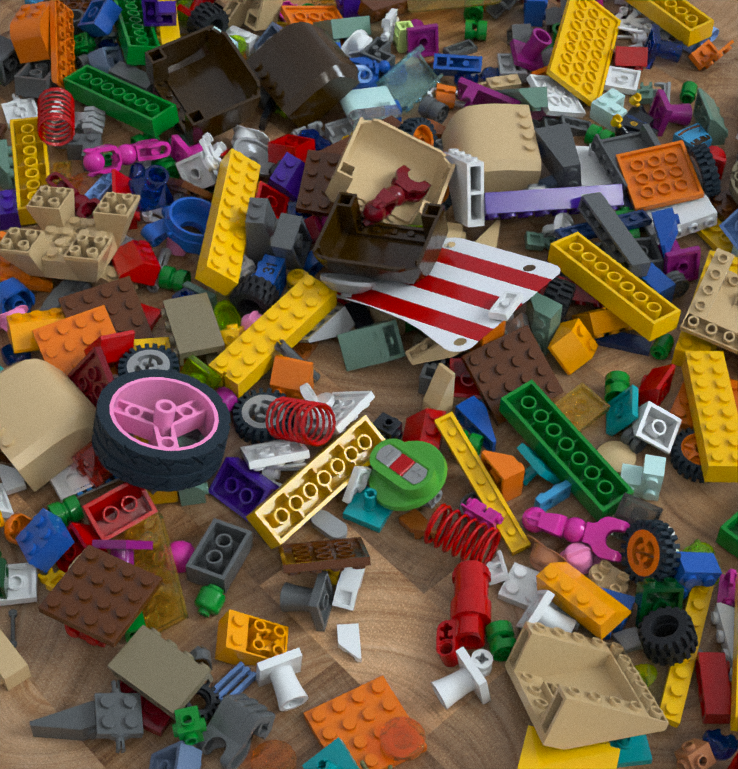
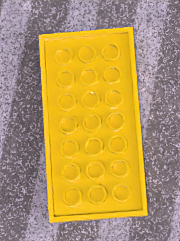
(583, 49)

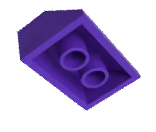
(240, 487)

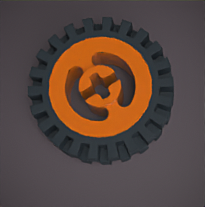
(650, 551)

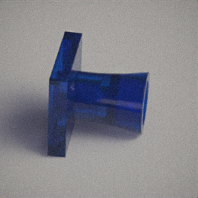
(661, 48)
(152, 189)

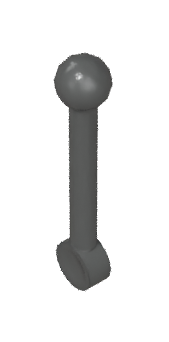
(13, 614)

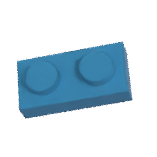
(554, 496)

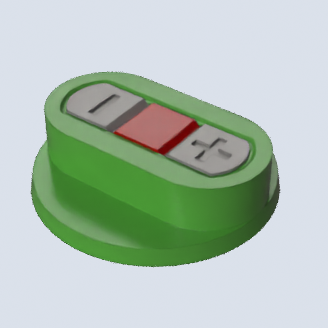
(406, 473)

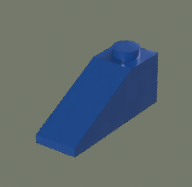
(452, 64)
(666, 228)
(475, 419)

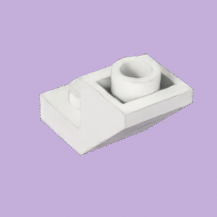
(347, 588)

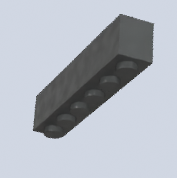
(613, 233)

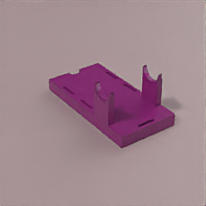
(475, 94)

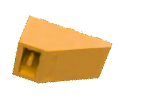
(249, 639)

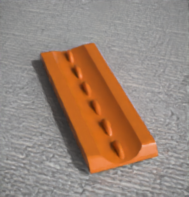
(61, 42)

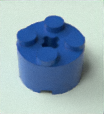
(14, 294)

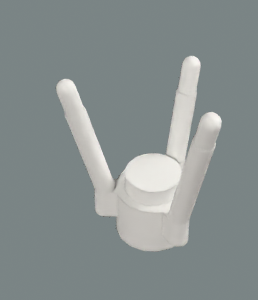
(638, 36)
(274, 473)

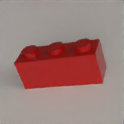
(714, 687)

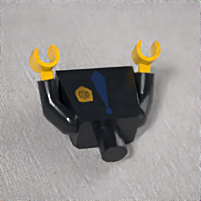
(633, 119)

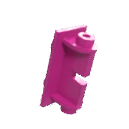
(475, 510)
(726, 588)

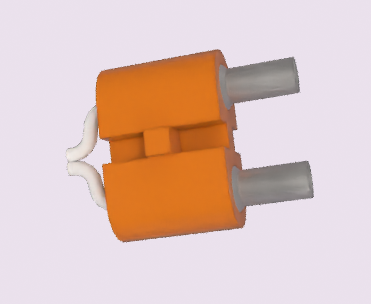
(446, 95)

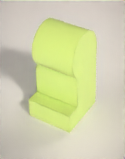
(399, 35)

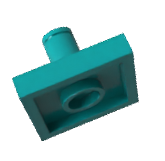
(622, 410)
(536, 466)
(366, 511)
(633, 751)
(332, 757)

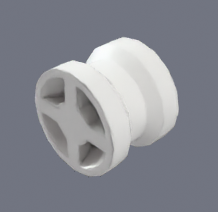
(483, 655)

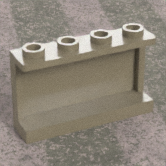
(192, 326)
(159, 670)

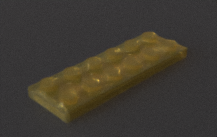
(167, 604)

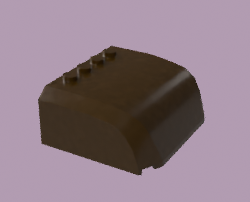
(304, 71)
(205, 81)
(380, 249)

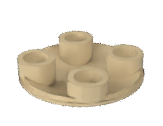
(616, 454)
(609, 577)

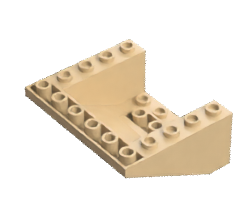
(715, 305)
(580, 688)

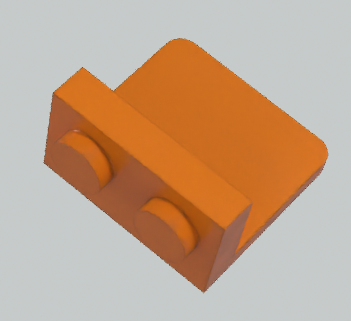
(707, 52)

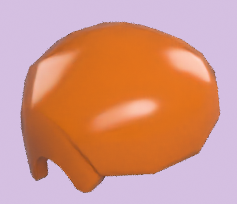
(14, 525)

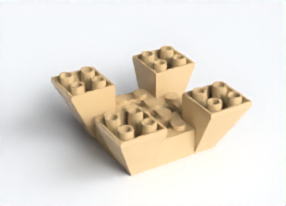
(69, 244)

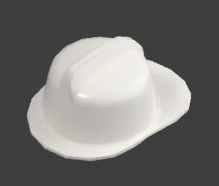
(356, 43)
(240, 131)

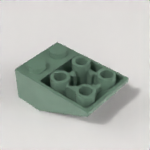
(6, 166)
(371, 345)

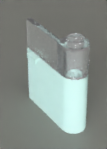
(369, 104)

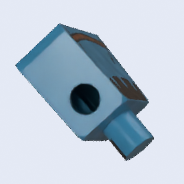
(693, 136)

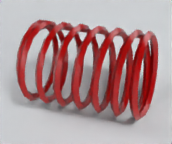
(68, 116)
(300, 422)
(483, 540)

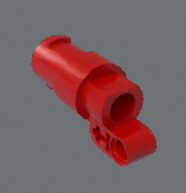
(468, 612)

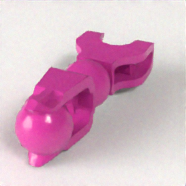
(123, 155)
(577, 530)

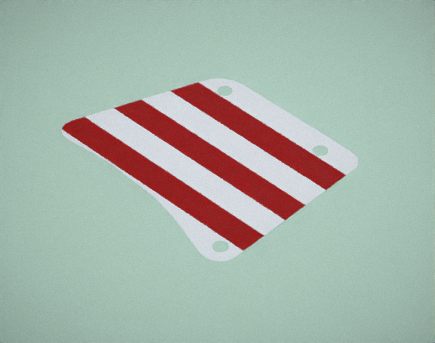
(459, 292)

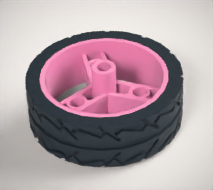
(160, 409)

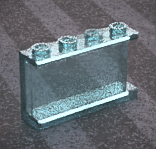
(410, 79)

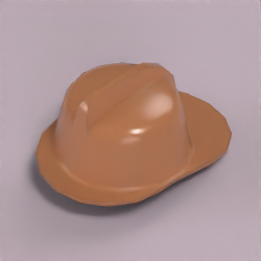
(542, 556)

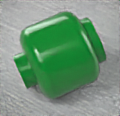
(209, 600)

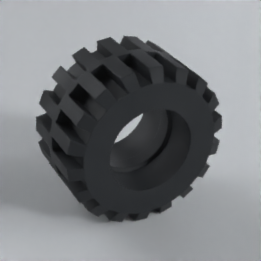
(206, 15)
(561, 292)
(253, 294)
(671, 648)

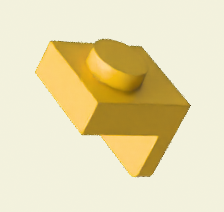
(231, 333)

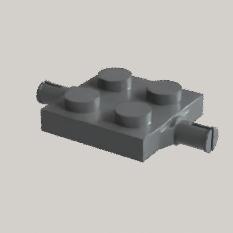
(118, 716)

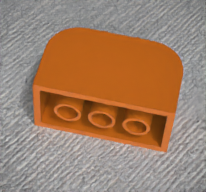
(31, 32)

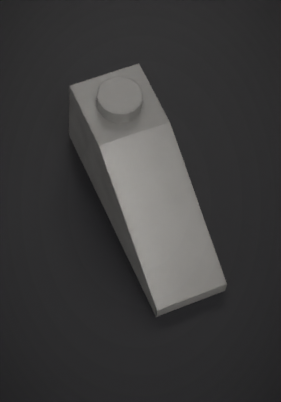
(334, 323)

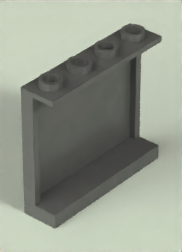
(608, 148)

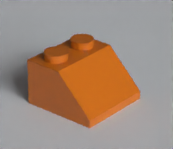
(289, 375)
(505, 472)

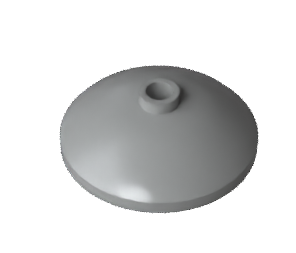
(255, 151)
(347, 284)

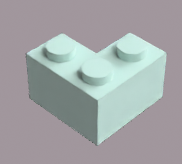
(606, 107)
(645, 480)

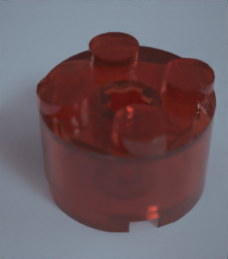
(90, 466)

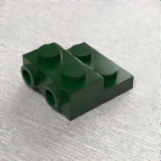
(656, 594)

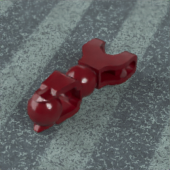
(400, 191)
(83, 205)

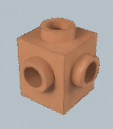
(695, 755)

